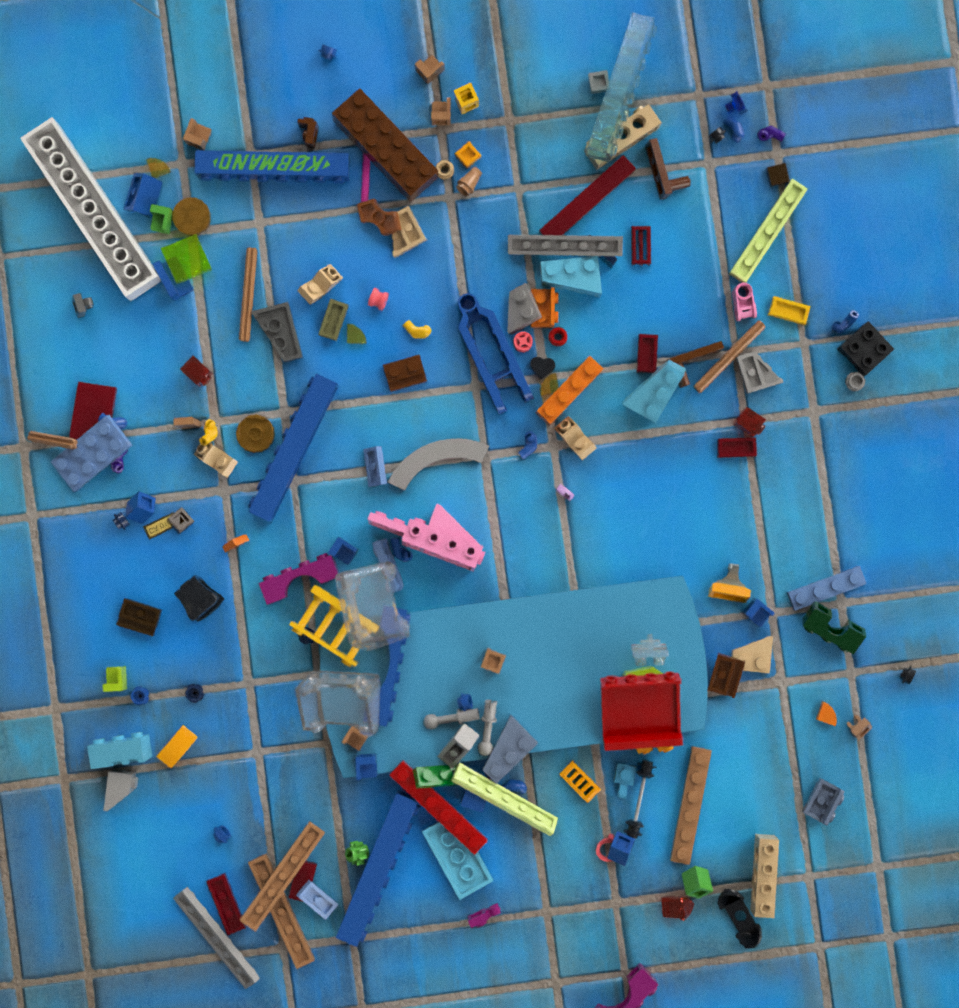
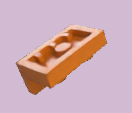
(546, 303)

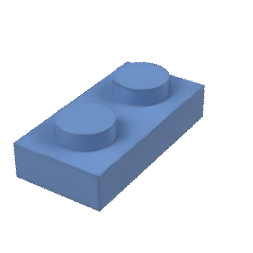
(375, 466)
(317, 899)

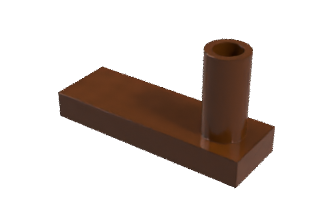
(663, 184)
(692, 355)

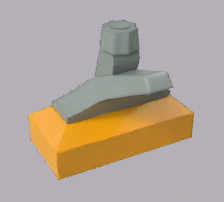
(730, 587)

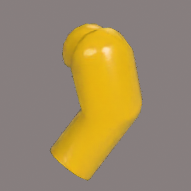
(417, 332)

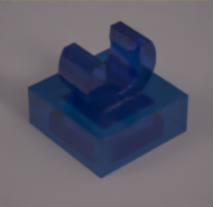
(736, 104)

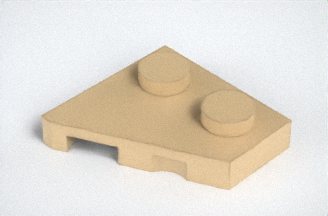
(409, 236)
(756, 654)

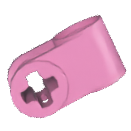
(744, 303)

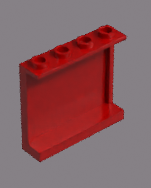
(641, 711)

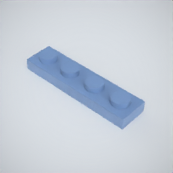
(826, 588)

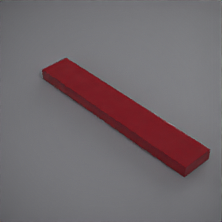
(589, 198)

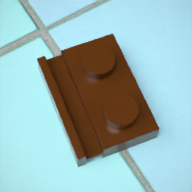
(405, 373)
(726, 675)

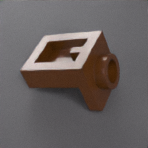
(311, 133)

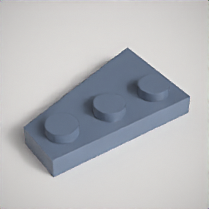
(510, 748)

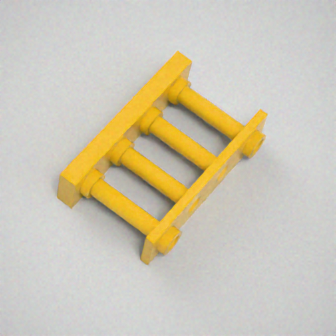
(299, 628)

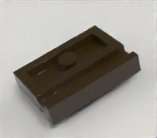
(139, 617)

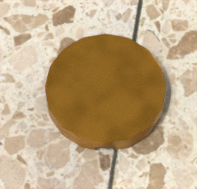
(191, 216)
(255, 433)

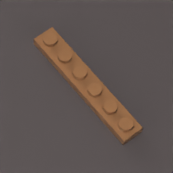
(690, 805)
(282, 876)
(283, 916)

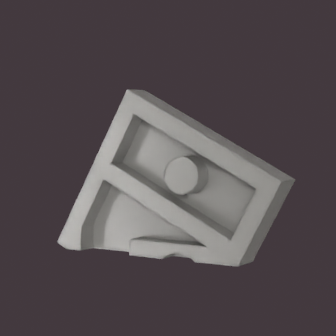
(521, 309)
(756, 373)

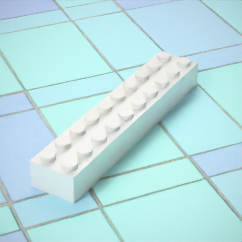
(91, 209)

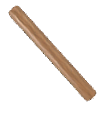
(248, 294)
(729, 356)

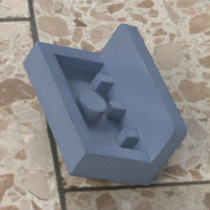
(823, 801)

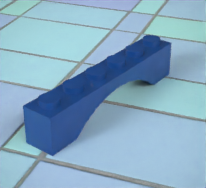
(387, 692)

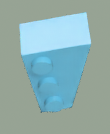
(573, 274)
(655, 392)
(119, 750)

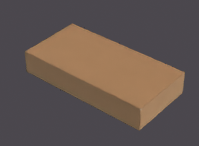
(186, 422)

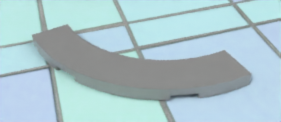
(435, 452)

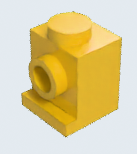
(466, 98)

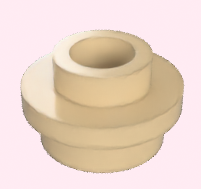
(445, 164)

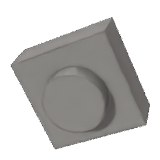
(598, 81)

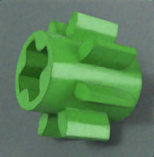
(357, 853)

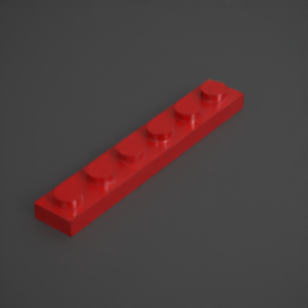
(440, 809)

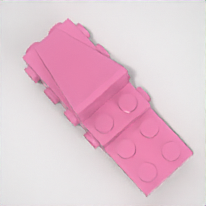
(442, 529)

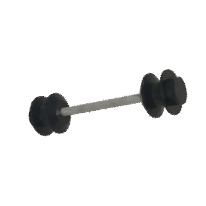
(633, 824)

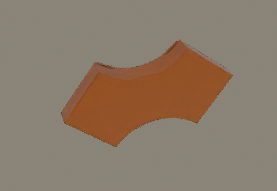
(386, 221)

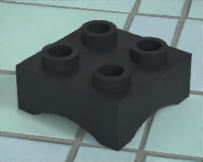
(865, 348)

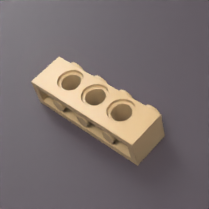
(649, 123)
(764, 875)

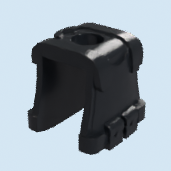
(198, 598)

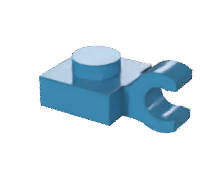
(624, 776)

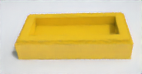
(789, 310)

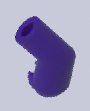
(770, 132)
(118, 465)

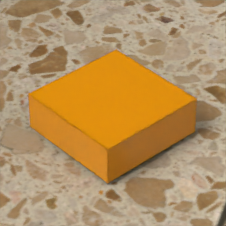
(468, 155)

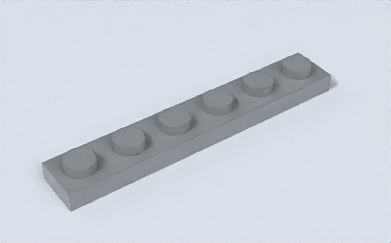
(565, 245)
(216, 938)

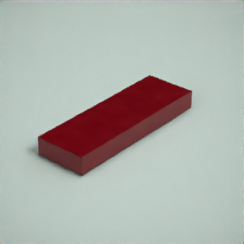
(226, 903)

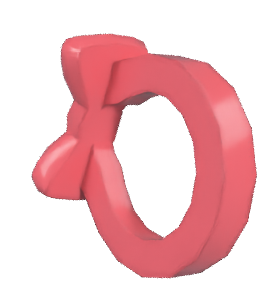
(607, 840)

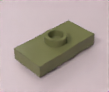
(333, 320)

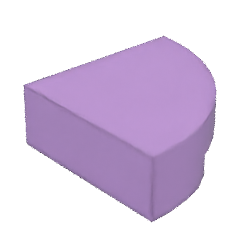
(564, 492)

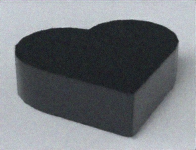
(542, 367)

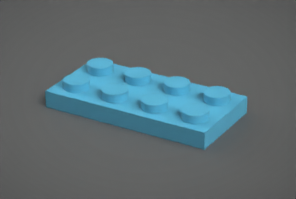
(463, 868)

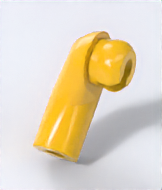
(210, 433)

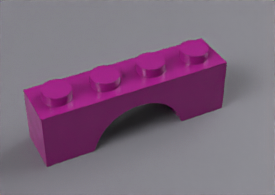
(277, 587)
(640, 986)

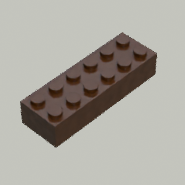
(385, 145)

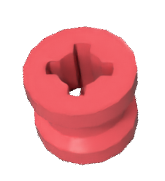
(378, 299)
(524, 339)

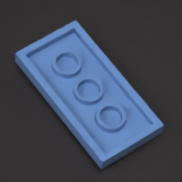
(93, 453)

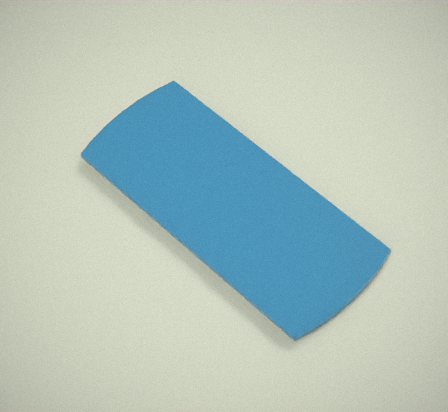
(550, 673)

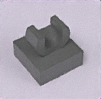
(80, 305)

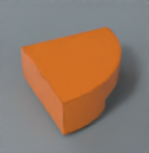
(235, 542)
(826, 714)

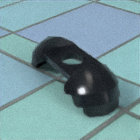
(749, 932)

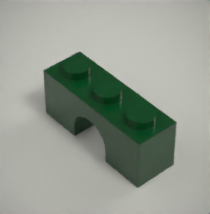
(847, 637)

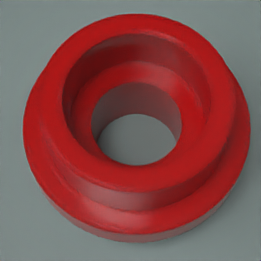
(562, 332)

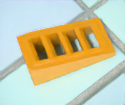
(568, 769)

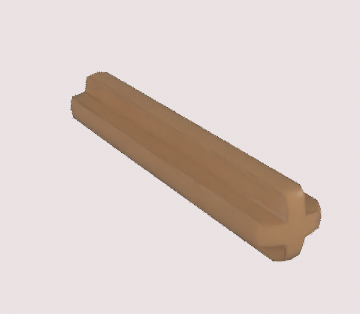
(52, 440)

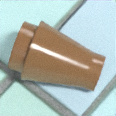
(469, 181)

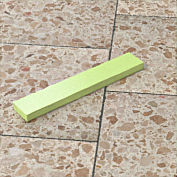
(768, 231)
(504, 799)

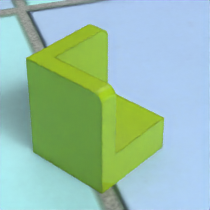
(116, 679)

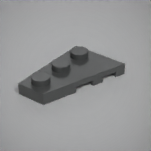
(280, 329)

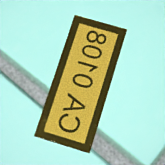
(158, 527)

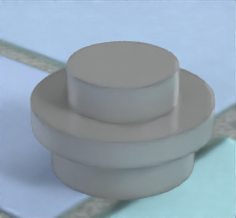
(855, 381)

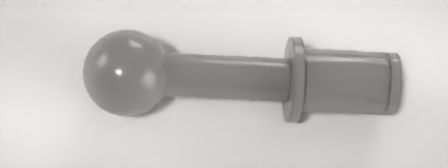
(431, 721)
(485, 747)

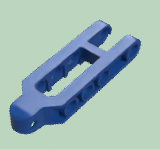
(471, 314)

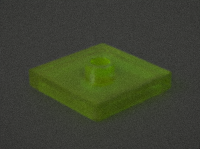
(186, 259)

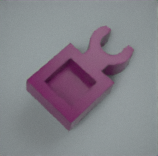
(480, 917)

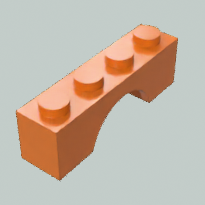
(569, 390)

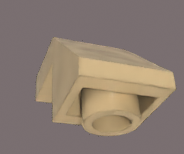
(321, 284)
(575, 438)
(216, 458)

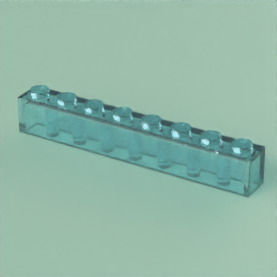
(621, 87)

